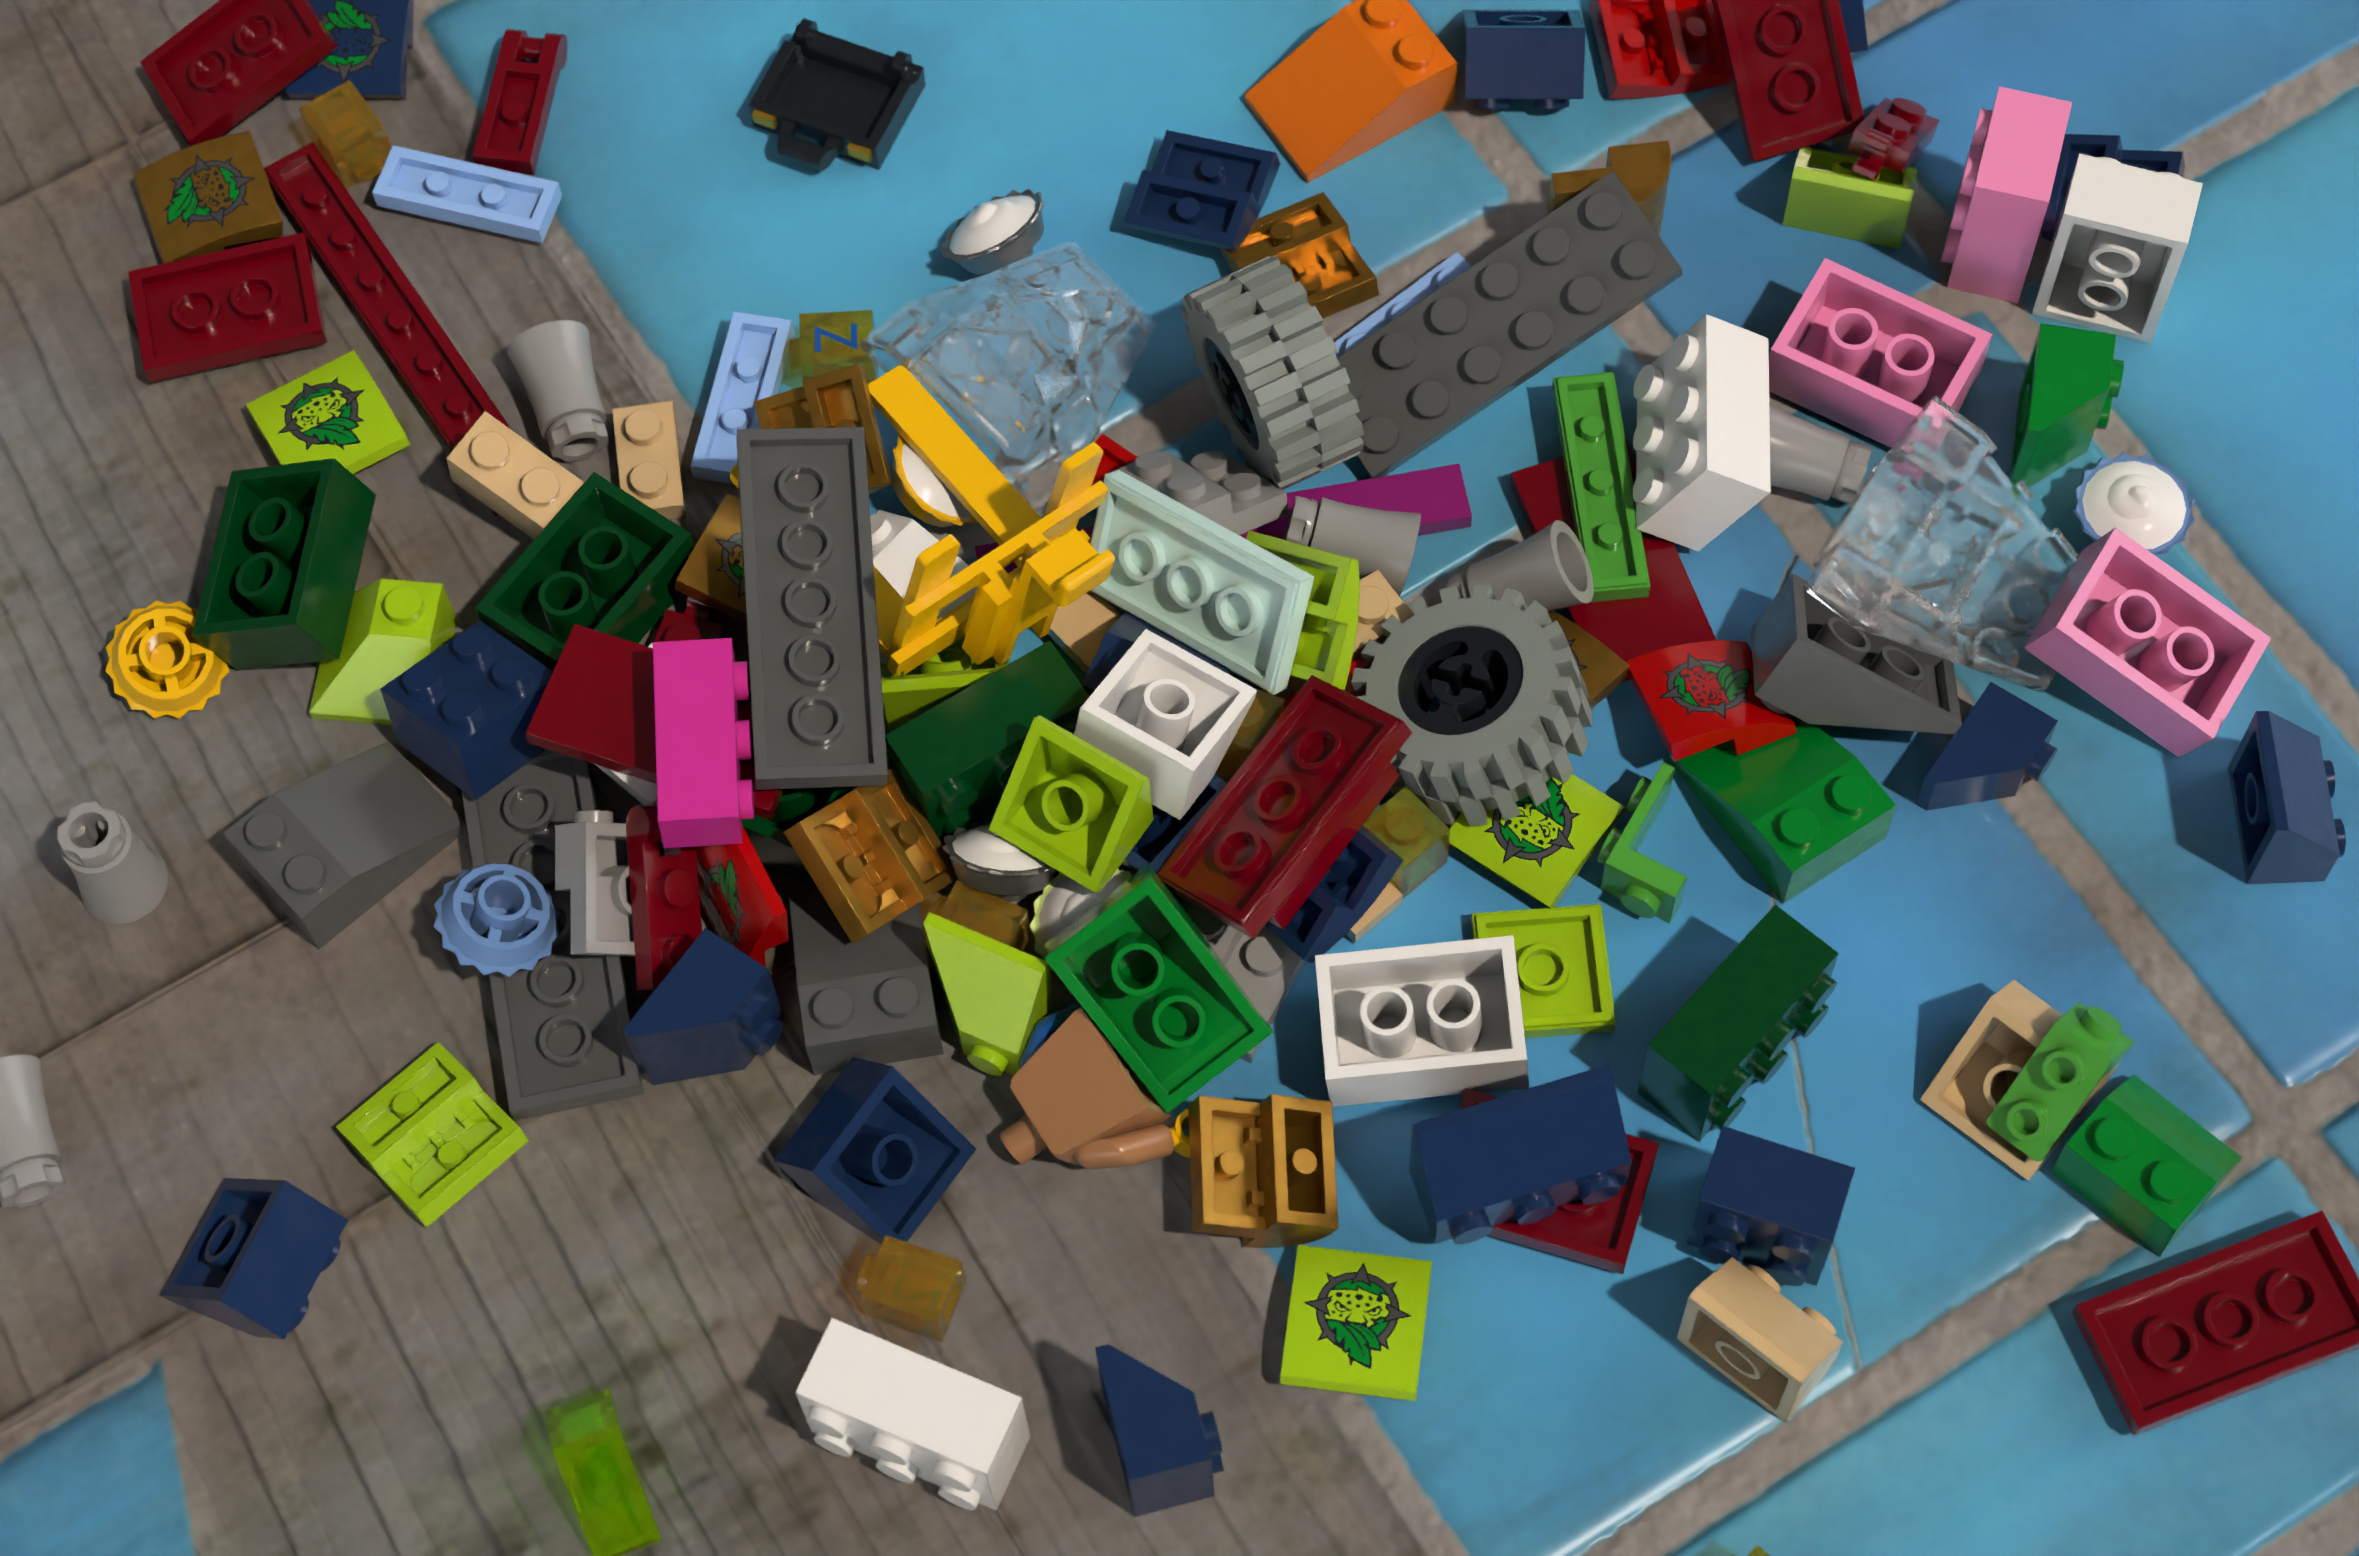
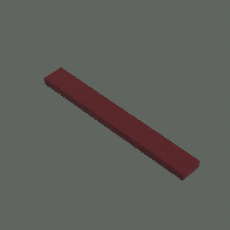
(381, 294)

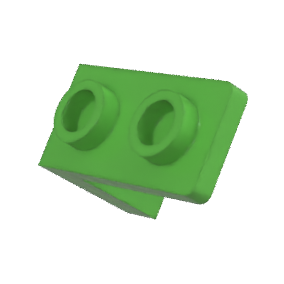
(1638, 881)
(2059, 1079)

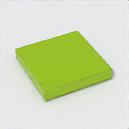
(1558, 967)

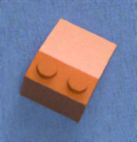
(1354, 85)

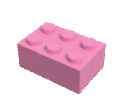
(2005, 193)
(1872, 354)
(2147, 643)

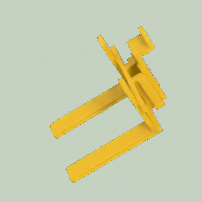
(1050, 553)

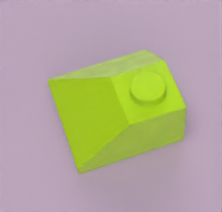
(386, 634)
(989, 993)

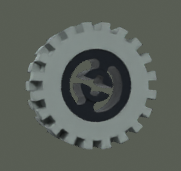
(1273, 373)
(1478, 746)

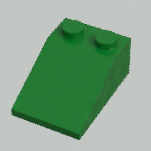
(1791, 805)
(1156, 989)

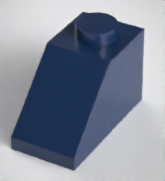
(1990, 752)

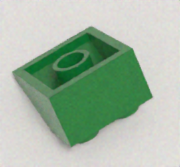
(2062, 399)
(2144, 1163)

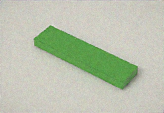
(1600, 484)

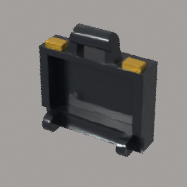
(835, 99)

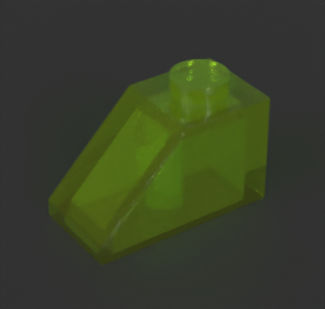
(602, 1475)

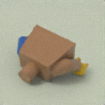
(1086, 1100)

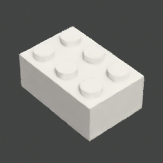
(2117, 247)
(1702, 433)
(1421, 1021)
(913, 1416)

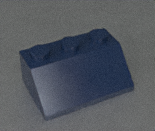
(1520, 1156)

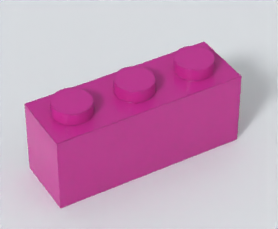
(701, 743)

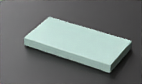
(1201, 582)

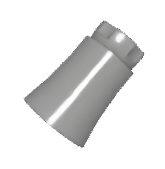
(562, 387)
(1814, 458)
(1372, 536)
(1543, 568)
(114, 869)
(27, 1141)

